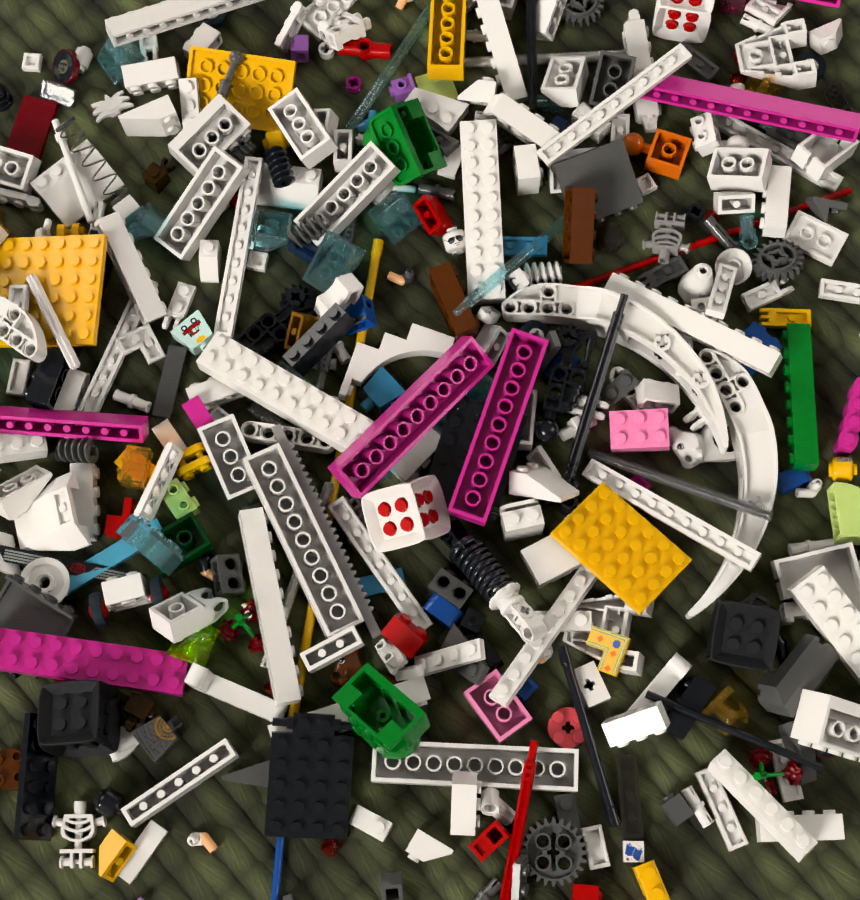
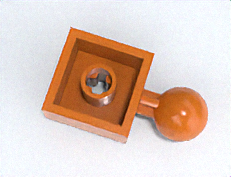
(665, 154)

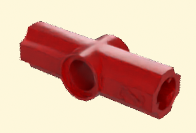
(374, 49)

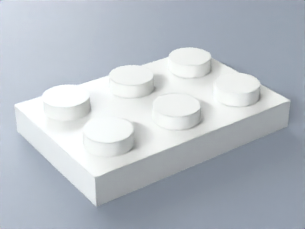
(815, 237)

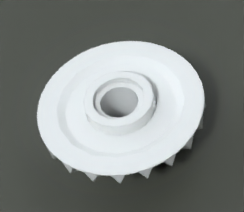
(48, 568)

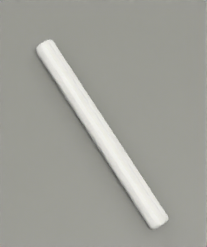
(53, 321)

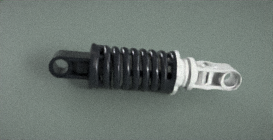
(492, 581)

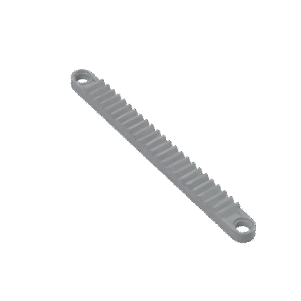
(328, 533)

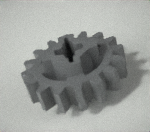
(242, 151)

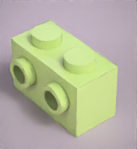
(179, 500)

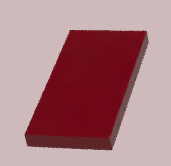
(32, 125)

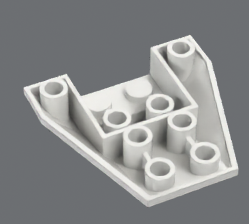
(53, 520)

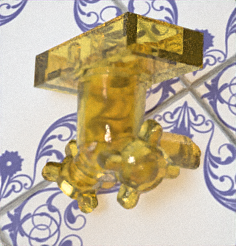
(763, 86)
(724, 710)

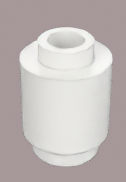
(84, 56)

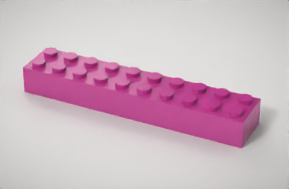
(411, 416)
(497, 427)
(91, 660)

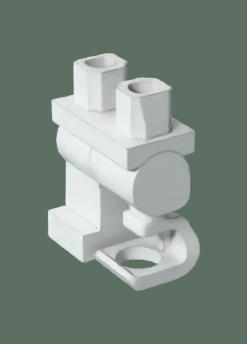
(343, 29)

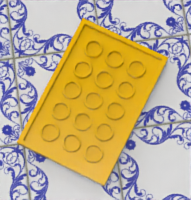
(256, 82)
(621, 548)

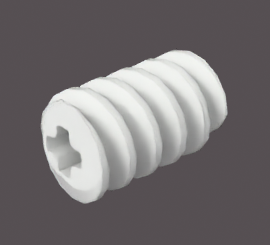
(543, 273)

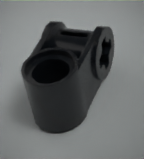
(492, 658)

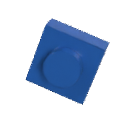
(527, 689)

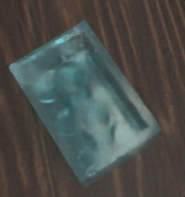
(151, 543)

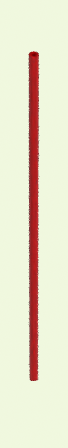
(700, 243)

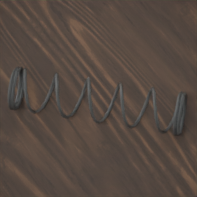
(62, 127)

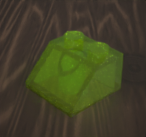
(196, 647)

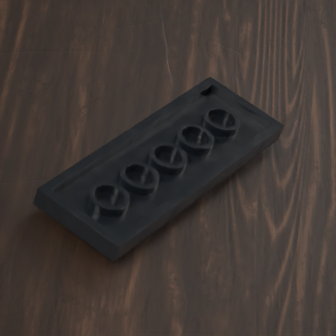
(35, 787)

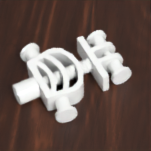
(79, 815)

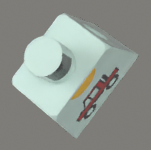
(193, 333)

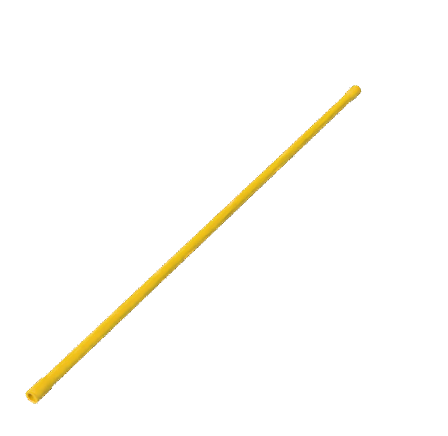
(376, 253)

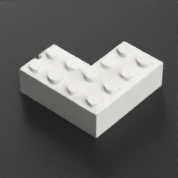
(838, 560)

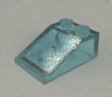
(333, 258)

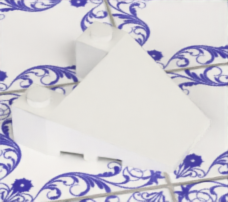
(772, 57)
(615, 616)

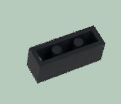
(695, 696)

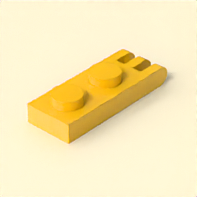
(779, 317)

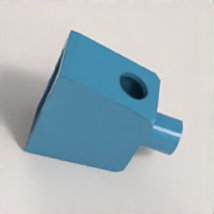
(380, 391)

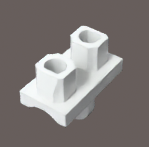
(391, 656)

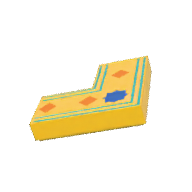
(614, 649)

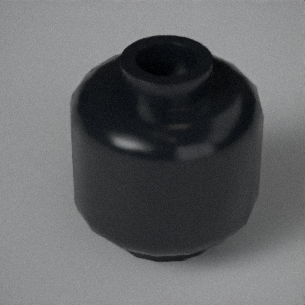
(108, 802)

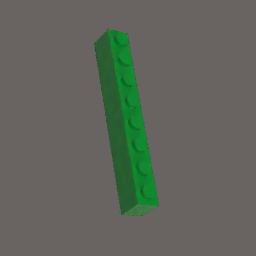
(800, 397)

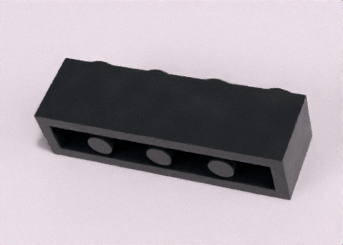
(319, 340)

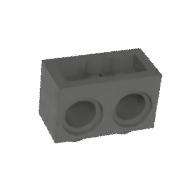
(223, 575)
(449, 591)

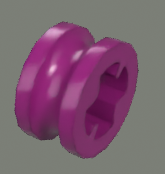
(352, 80)

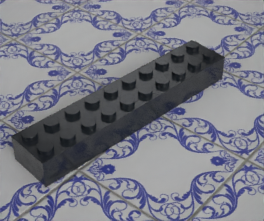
(51, 372)

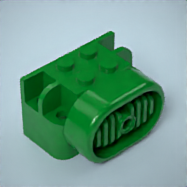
(406, 140)
(382, 713)

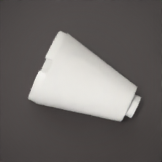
(696, 283)

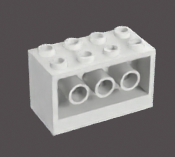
(209, 127)
(828, 724)

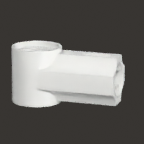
(494, 806)

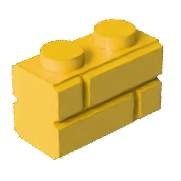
(650, 881)

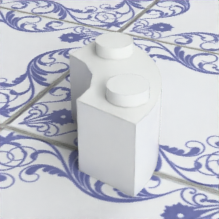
(343, 291)

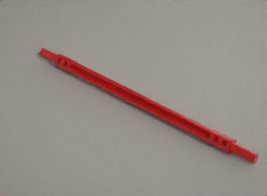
(520, 818)

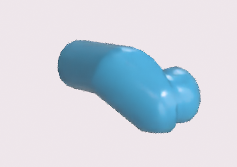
(365, 124)

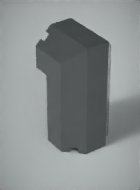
(803, 669)

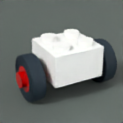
(124, 594)

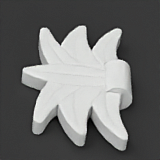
(111, 106)

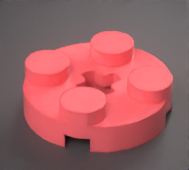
(560, 736)

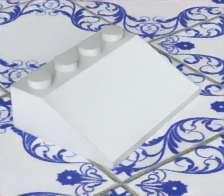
(58, 190)

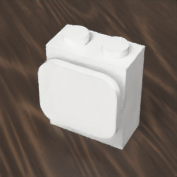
(521, 519)
(548, 561)

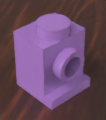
(300, 49)
(401, 88)

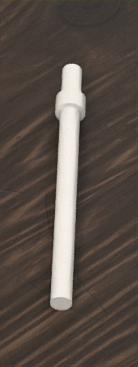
(73, 172)

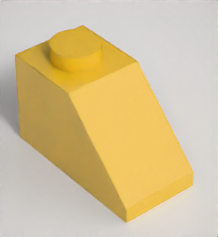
(114, 854)

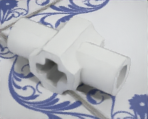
(571, 428)

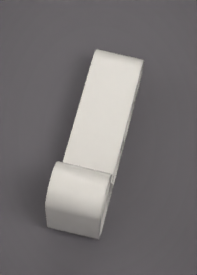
(665, 680)

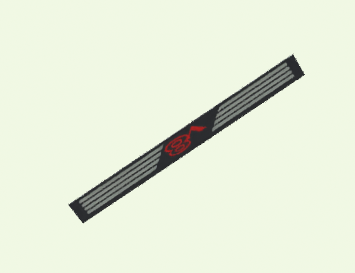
(75, 567)

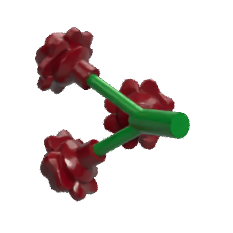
(230, 631)
(762, 758)

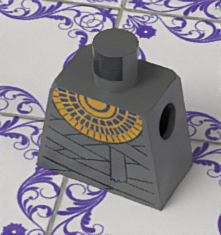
(157, 736)

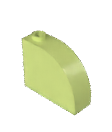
(844, 512)

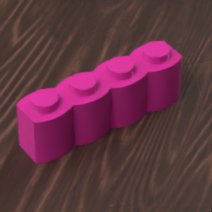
(850, 424)

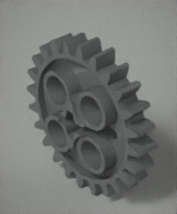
(572, 851)

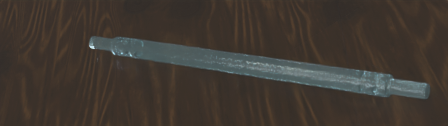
(388, 71)
(510, 266)

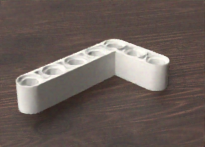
(297, 433)
(232, 693)

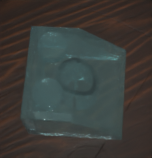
(269, 229)

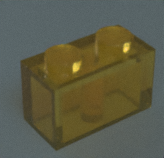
(135, 467)

